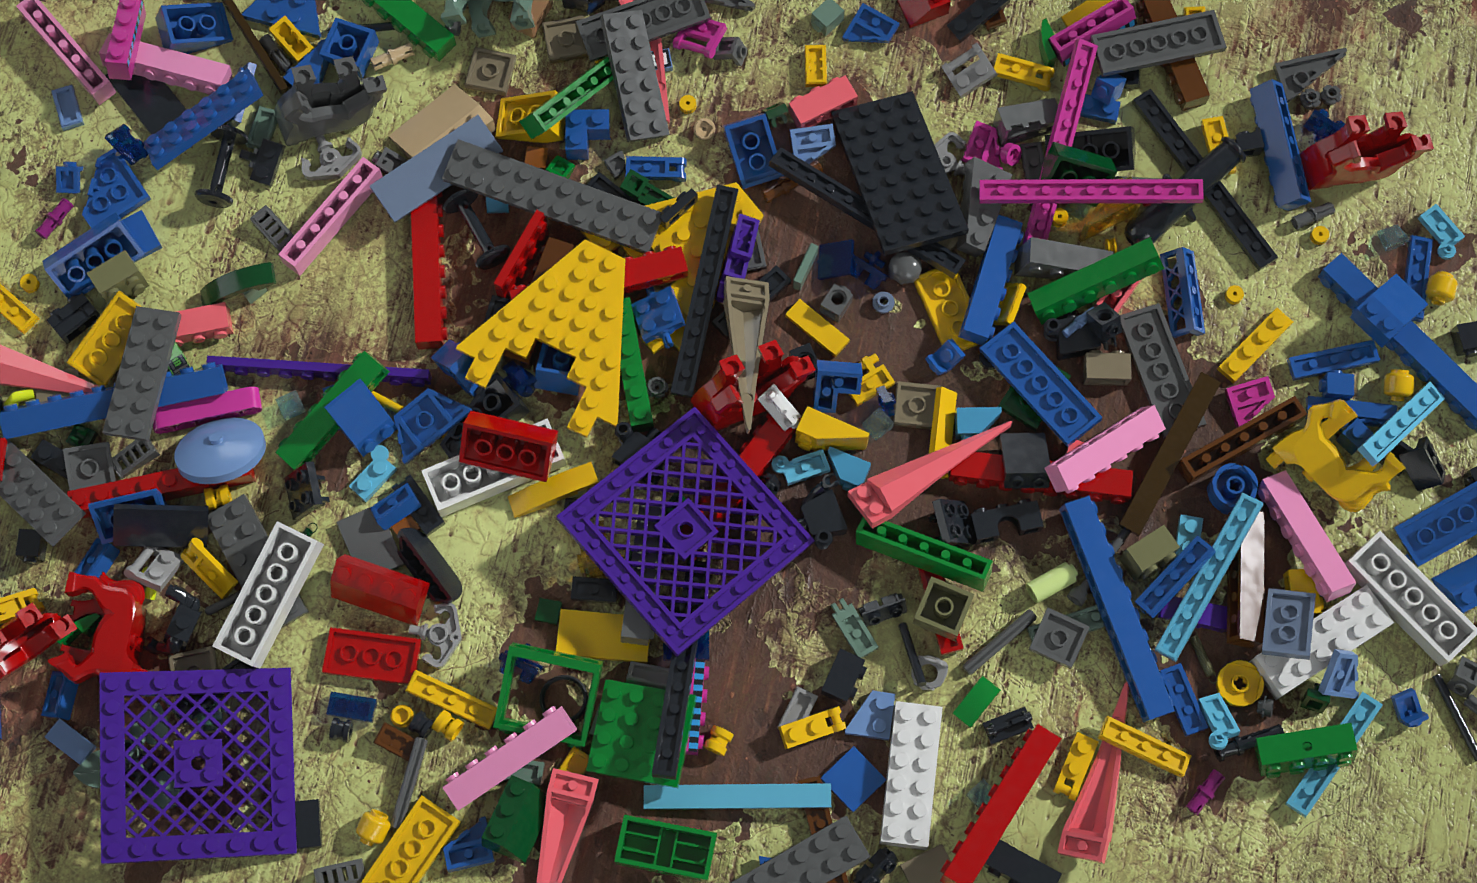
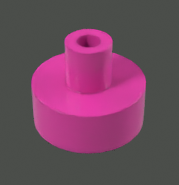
(1010, 154)

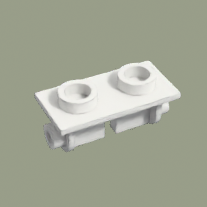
(780, 408)

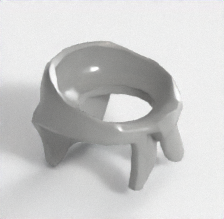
(941, 667)

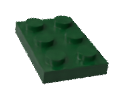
(1018, 408)

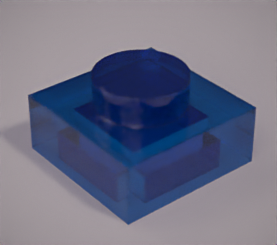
(886, 400)

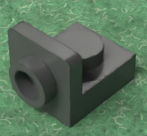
(732, 49)
(387, 160)
(1464, 677)

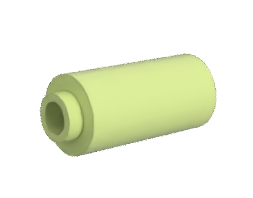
(1051, 582)

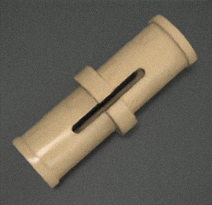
(392, 56)

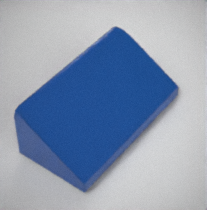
(395, 507)
(98, 559)
(59, 697)

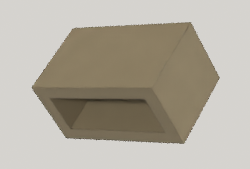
(1107, 368)

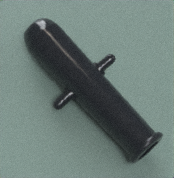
(1158, 218)

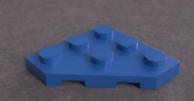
(113, 190)

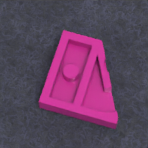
(983, 144)
(1248, 399)

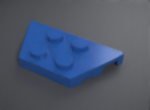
(300, 13)
(426, 421)

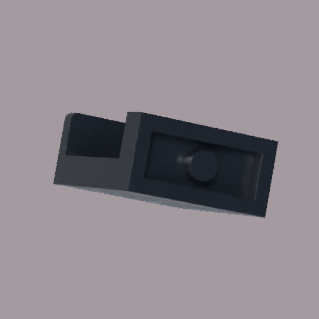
(1024, 460)

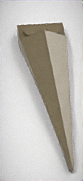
(746, 314)

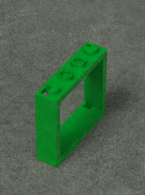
(551, 657)

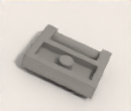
(972, 76)
(158, 572)

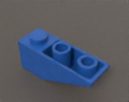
(318, 64)

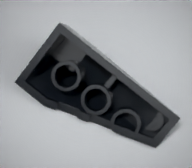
(495, 400)

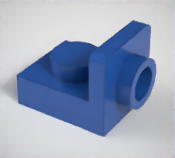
(68, 178)
(945, 357)

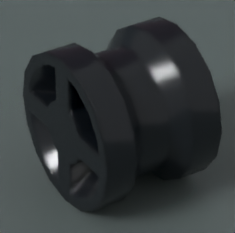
(421, 725)
(341, 730)

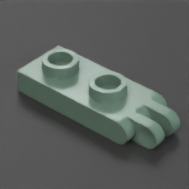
(853, 629)

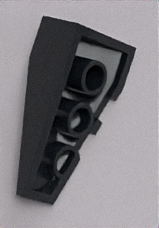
(1111, 143)

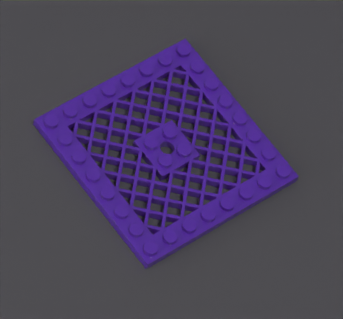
(619, 571)
(113, 825)

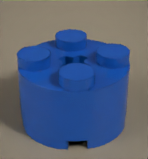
(1227, 477)

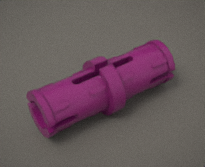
(54, 218)
(1205, 792)

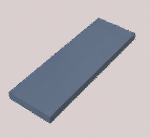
(422, 175)

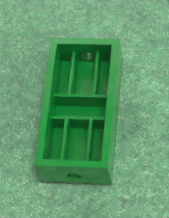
(1306, 750)
(665, 848)

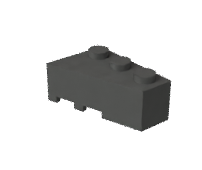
(1025, 120)

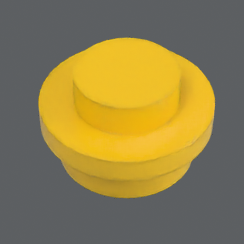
(402, 716)

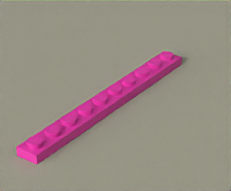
(1064, 126)
(1091, 191)

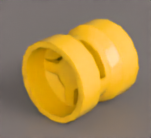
(217, 497)
(447, 725)
(718, 740)

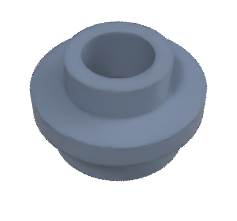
(880, 307)

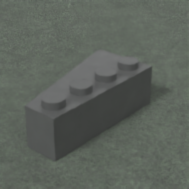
(978, 217)
(1054, 259)

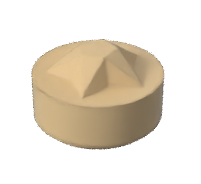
(704, 128)

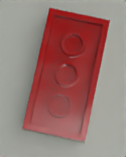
(523, 252)
(371, 656)

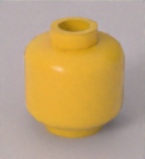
(1441, 288)
(1398, 384)
(373, 827)

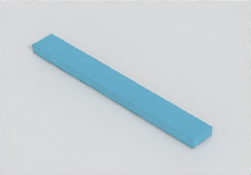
(1209, 577)
(738, 796)

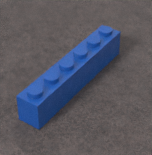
(1280, 145)
(990, 281)

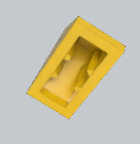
(290, 39)

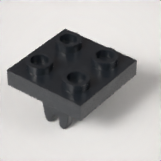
(304, 491)
(953, 522)

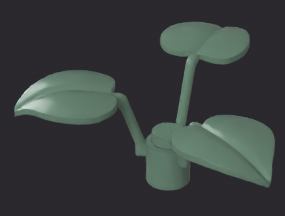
(89, 770)

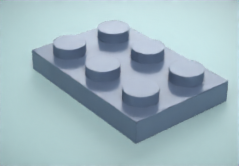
(1288, 624)

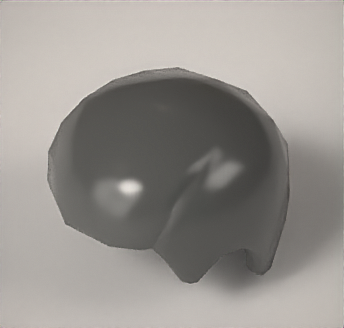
(904, 268)

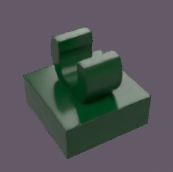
(776, 111)
(81, 436)
(1314, 700)

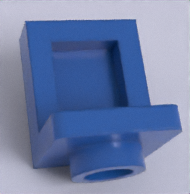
(1408, 708)

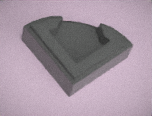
(615, 164)

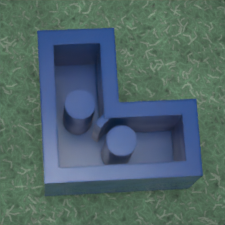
(582, 127)
(455, 365)
(835, 378)

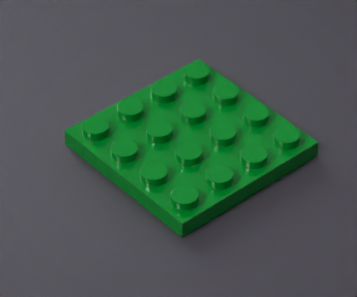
(629, 732)

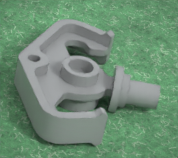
(948, 160)
(332, 163)
(445, 636)

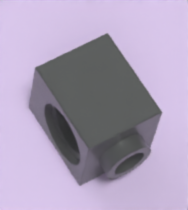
(832, 310)

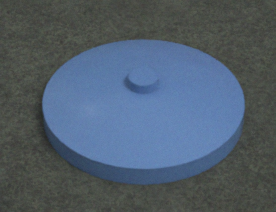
(220, 450)

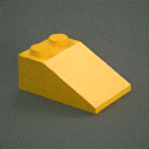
(516, 108)
(820, 431)

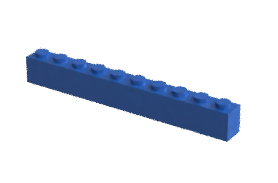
(1409, 344)
(94, 405)
(1116, 609)

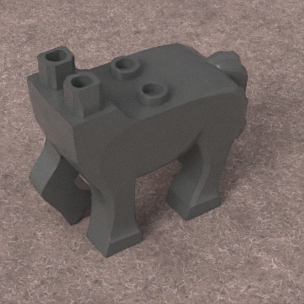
(327, 107)

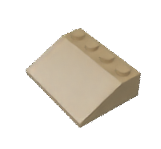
(437, 120)

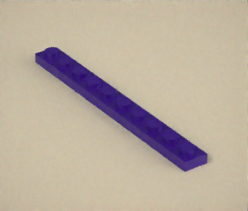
(309, 370)

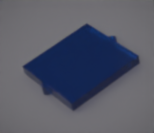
(835, 259)

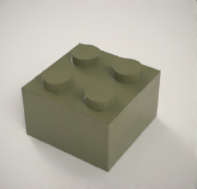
(117, 275)
(1149, 553)
(943, 608)

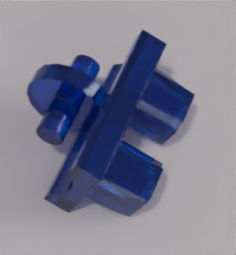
(1321, 124)
(126, 145)
(876, 276)
(519, 379)
(529, 667)

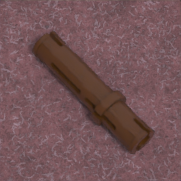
(784, 185)

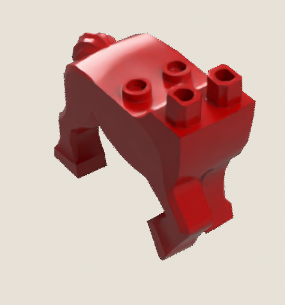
(1359, 157)
(720, 396)
(118, 634)
(30, 636)

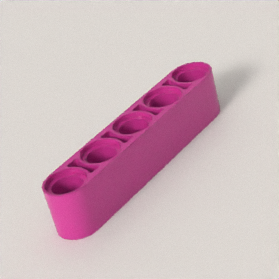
(203, 410)

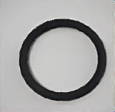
(565, 677)

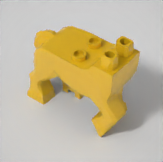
(1323, 462)

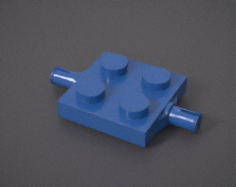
(658, 315)

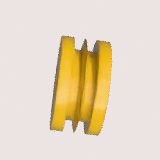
(687, 99)
(1063, 217)
(1324, 235)
(1110, 245)
(29, 283)
(1234, 295)

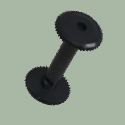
(214, 196)
(491, 255)

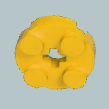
(1250, 676)

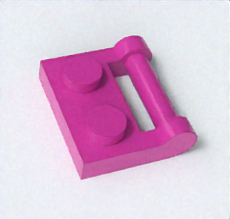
(709, 32)

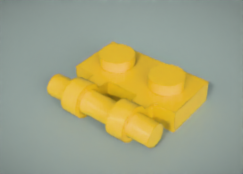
(873, 379)

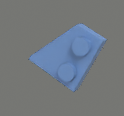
(812, 142)
(1341, 675)
(873, 717)

